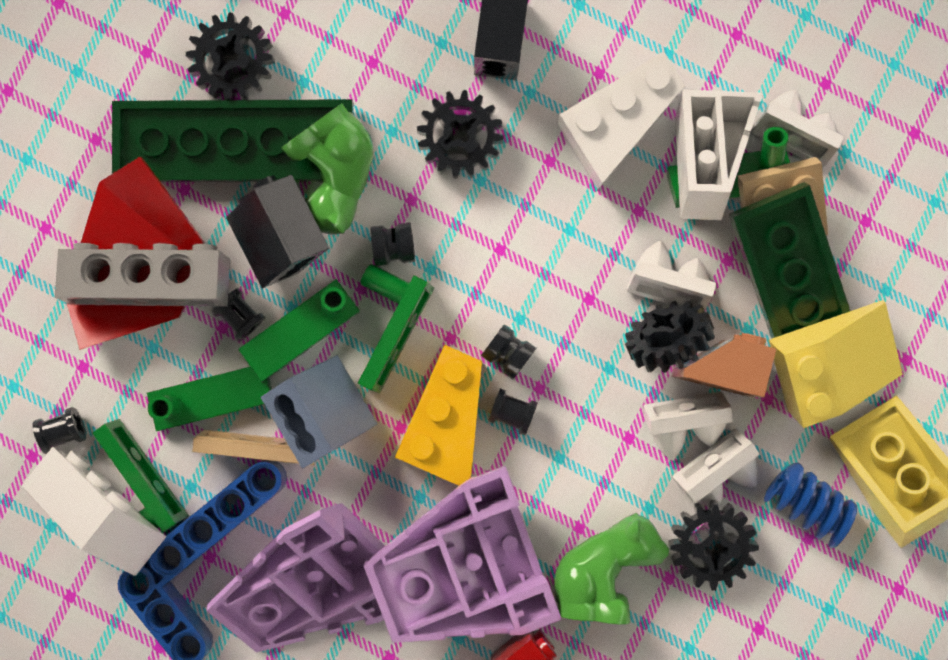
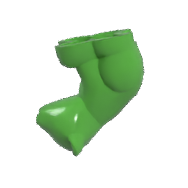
(344, 156)
(589, 571)

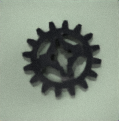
(224, 72)
(449, 120)
(669, 336)
(728, 548)

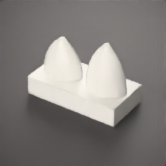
(806, 136)
(657, 280)
(672, 418)
(728, 458)

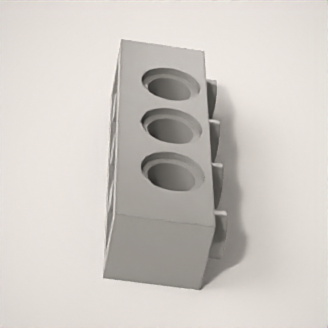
(80, 266)

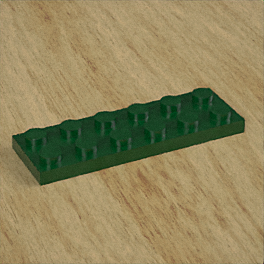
(216, 138)

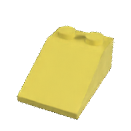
(836, 363)
(896, 469)

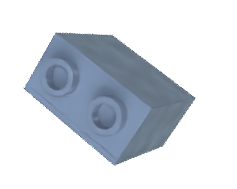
(319, 410)

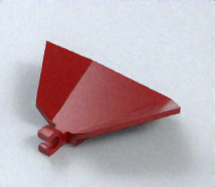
(138, 211)

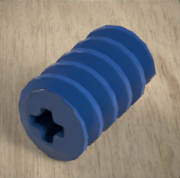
(814, 502)

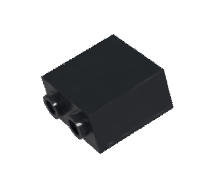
(500, 38)
(276, 230)

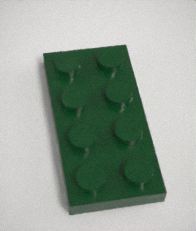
(789, 260)

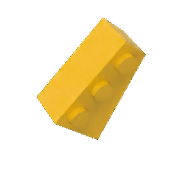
(445, 420)

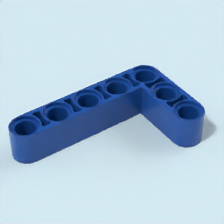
(191, 548)

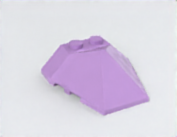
(463, 569)
(303, 582)

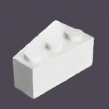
(619, 115)
(710, 147)
(92, 512)

